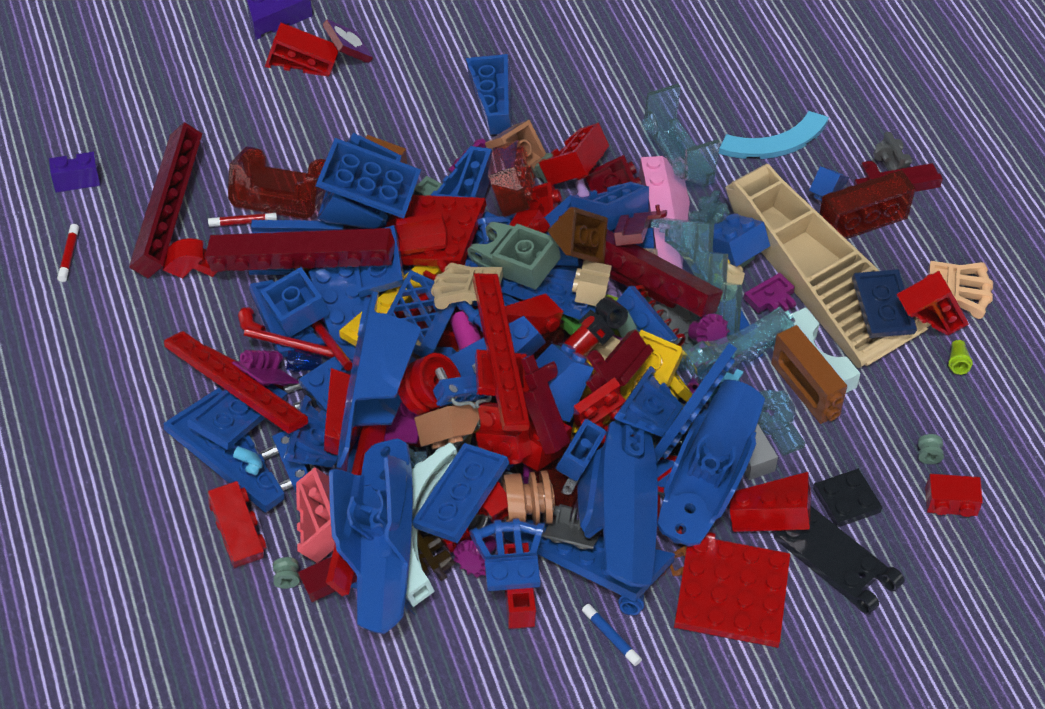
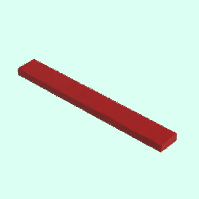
(501, 353)
(236, 382)
(339, 572)

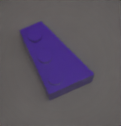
(267, 14)

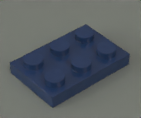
(880, 304)

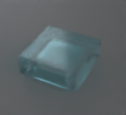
(788, 440)

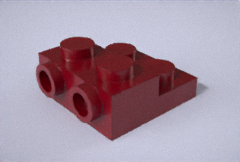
(611, 174)

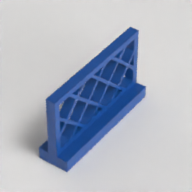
(273, 226)
(440, 317)

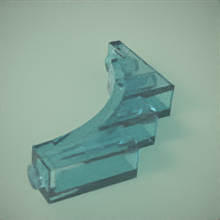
(695, 245)
(749, 343)

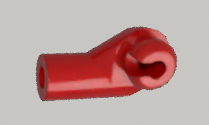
(246, 319)

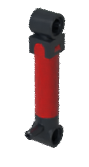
(596, 325)

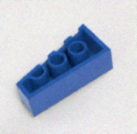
(492, 87)
(524, 338)

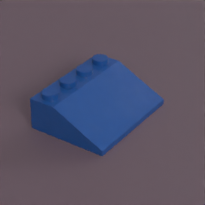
(368, 178)

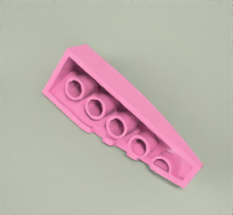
(670, 194)

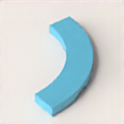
(775, 145)

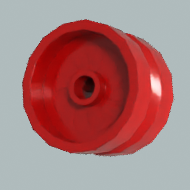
(421, 379)

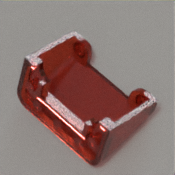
(273, 189)

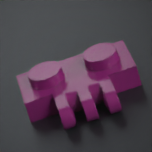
(771, 294)

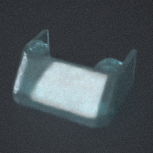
(688, 161)

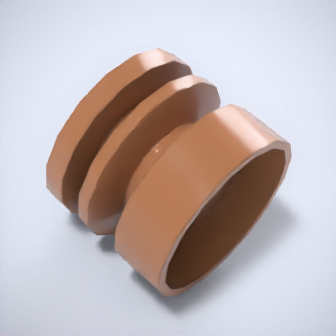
(530, 497)

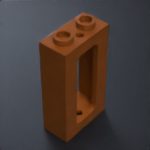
(809, 374)

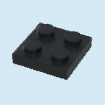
(847, 498)

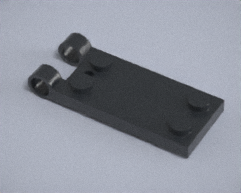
(840, 561)

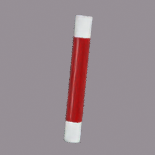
(239, 220)
(68, 253)

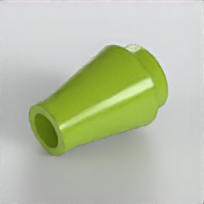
(959, 360)

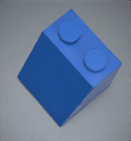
(571, 377)

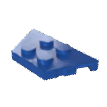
(650, 406)
(307, 442)

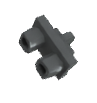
(891, 153)

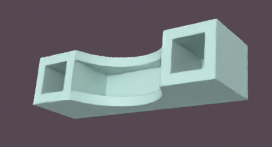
(841, 365)

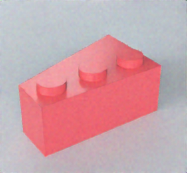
(315, 519)

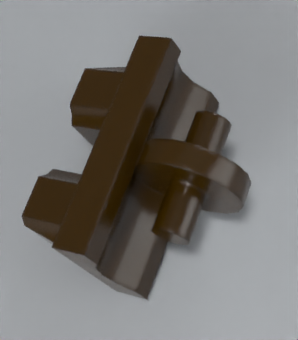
(438, 563)

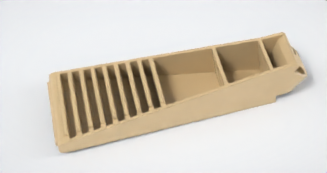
(813, 261)

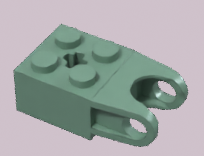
(520, 251)

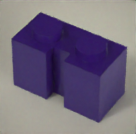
(74, 173)

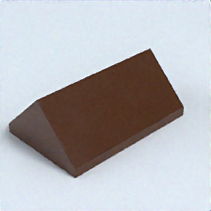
(581, 234)

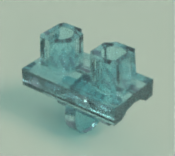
(711, 209)

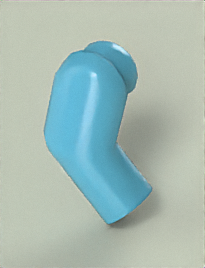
(249, 457)

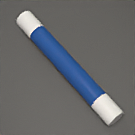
(611, 634)

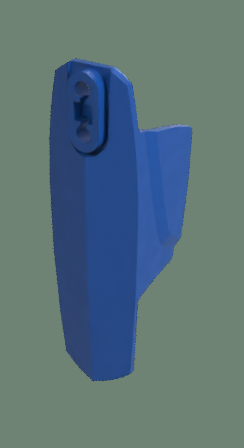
(376, 372)
(710, 463)
(622, 498)
(374, 530)

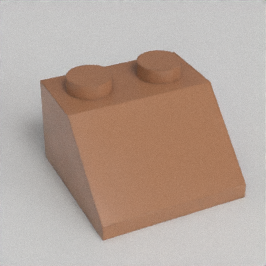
(526, 136)
(446, 425)

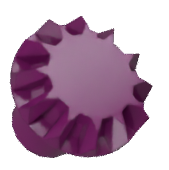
(709, 328)
(469, 557)

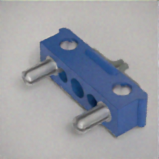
(458, 390)
(295, 470)

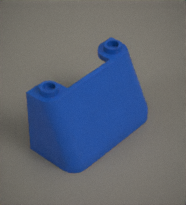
(348, 212)

